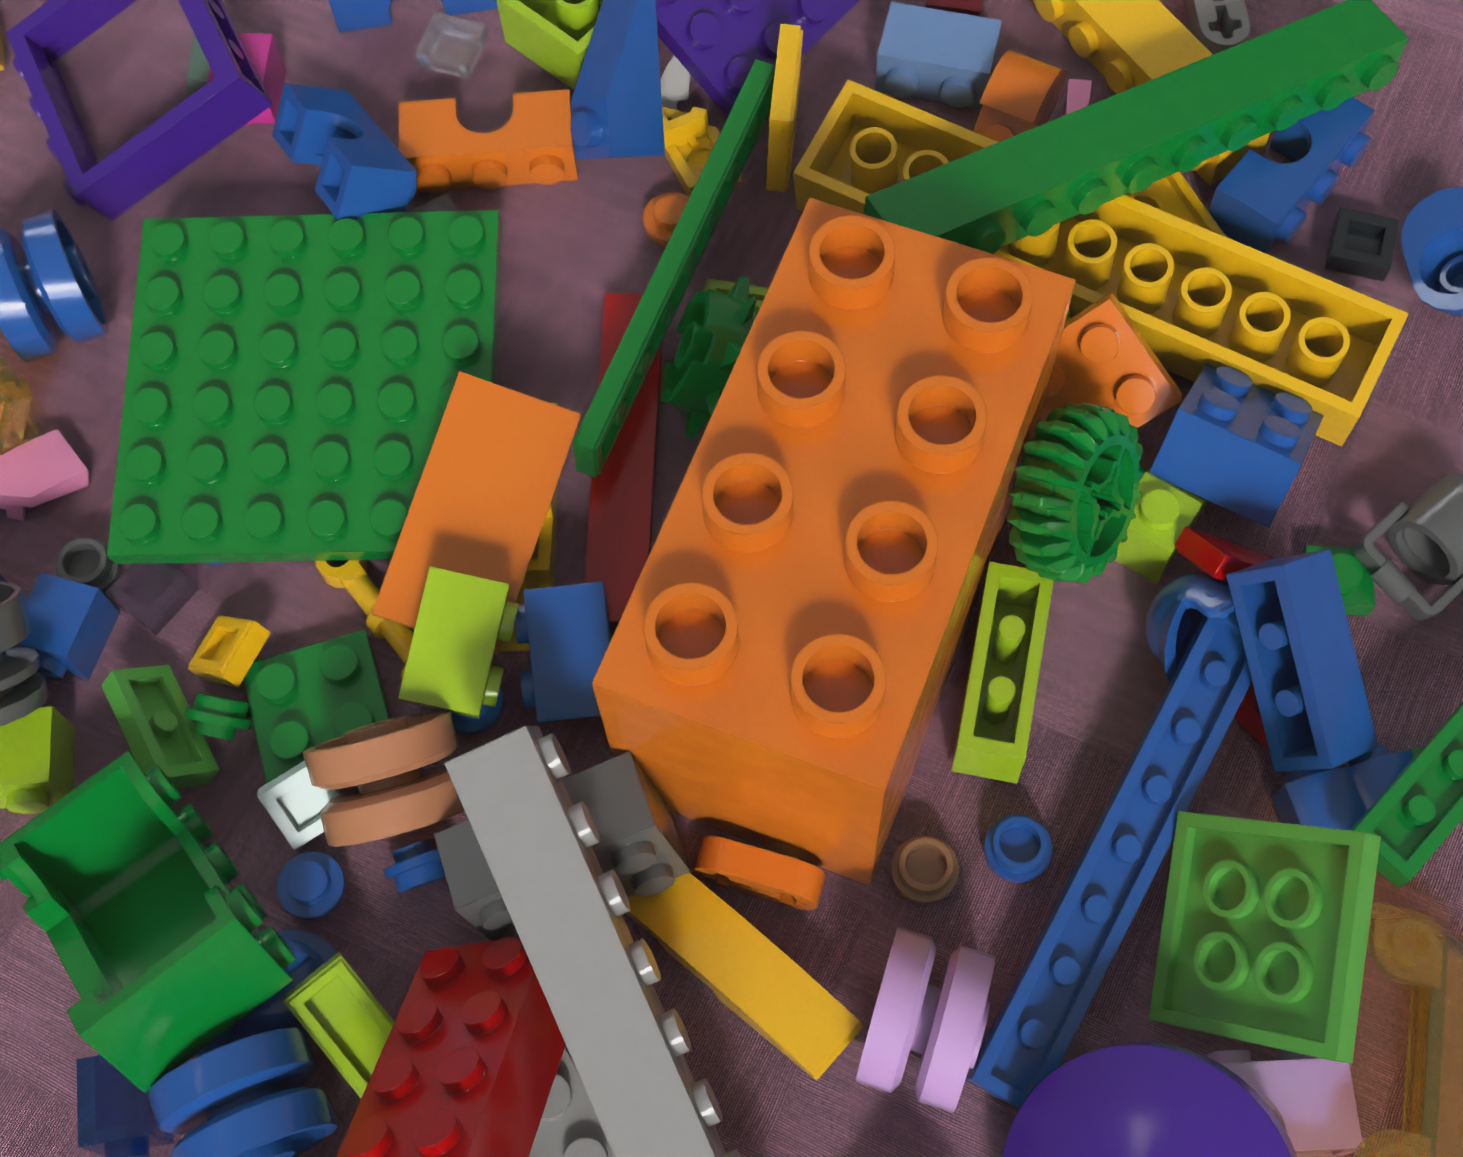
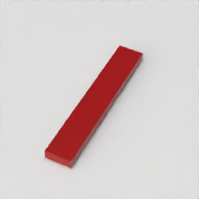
(624, 491)

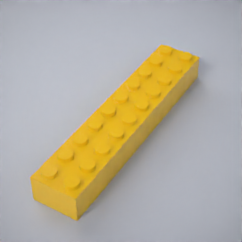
(1179, 283)

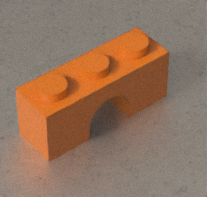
(526, 150)

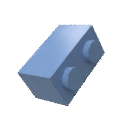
(936, 55)

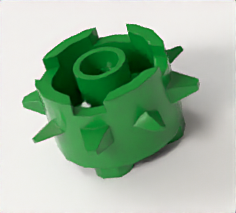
(711, 341)

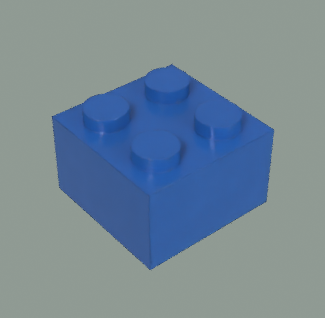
(1237, 443)

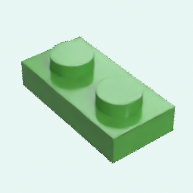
(153, 722)

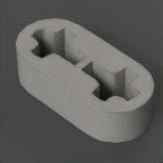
(1231, 16)

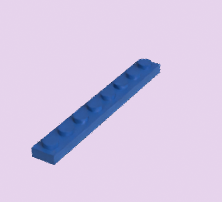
(1115, 866)

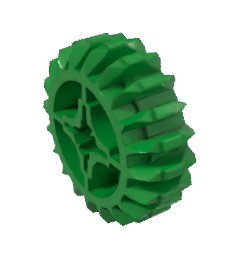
(1075, 492)

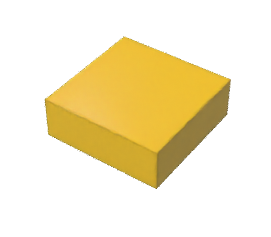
(228, 650)

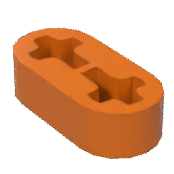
(759, 873)

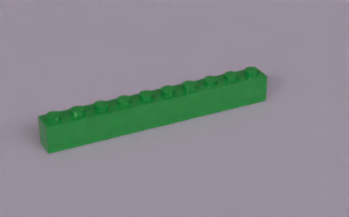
(1149, 130)

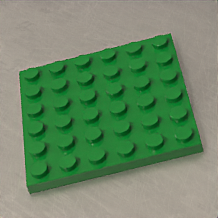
(294, 379)

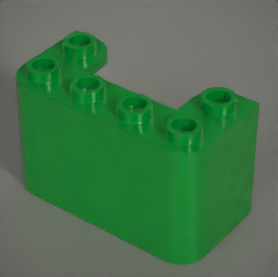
(144, 920)

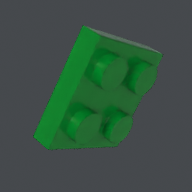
(313, 698)

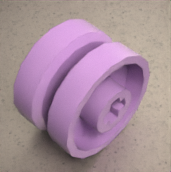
(927, 1019)

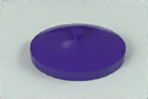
(1145, 1104)

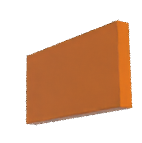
(479, 494)

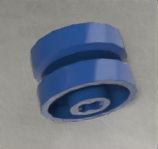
(46, 287)
(245, 1100)

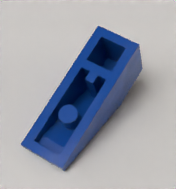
(620, 86)

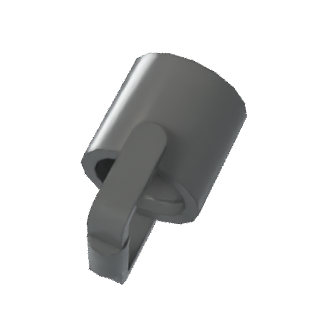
(1426, 541)

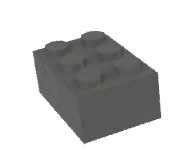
(634, 842)

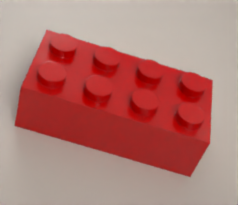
(462, 1060)

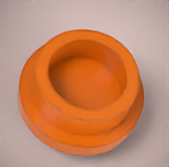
(663, 215)

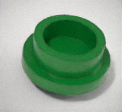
(218, 716)

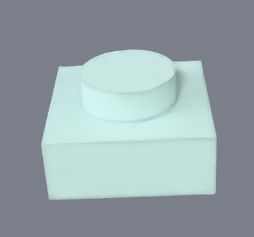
(295, 804)

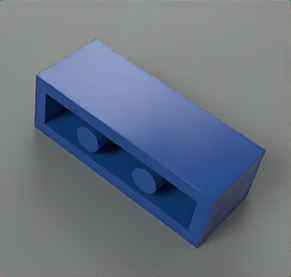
(1302, 662)

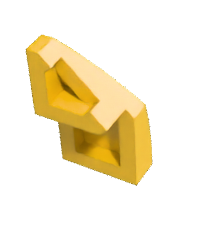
(688, 144)

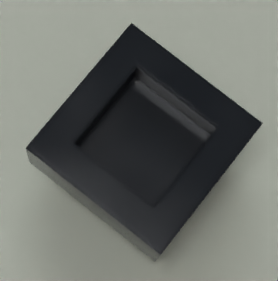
(1362, 244)

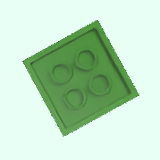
(1266, 933)

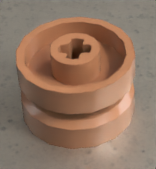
(386, 767)

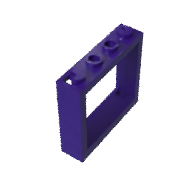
(165, 145)

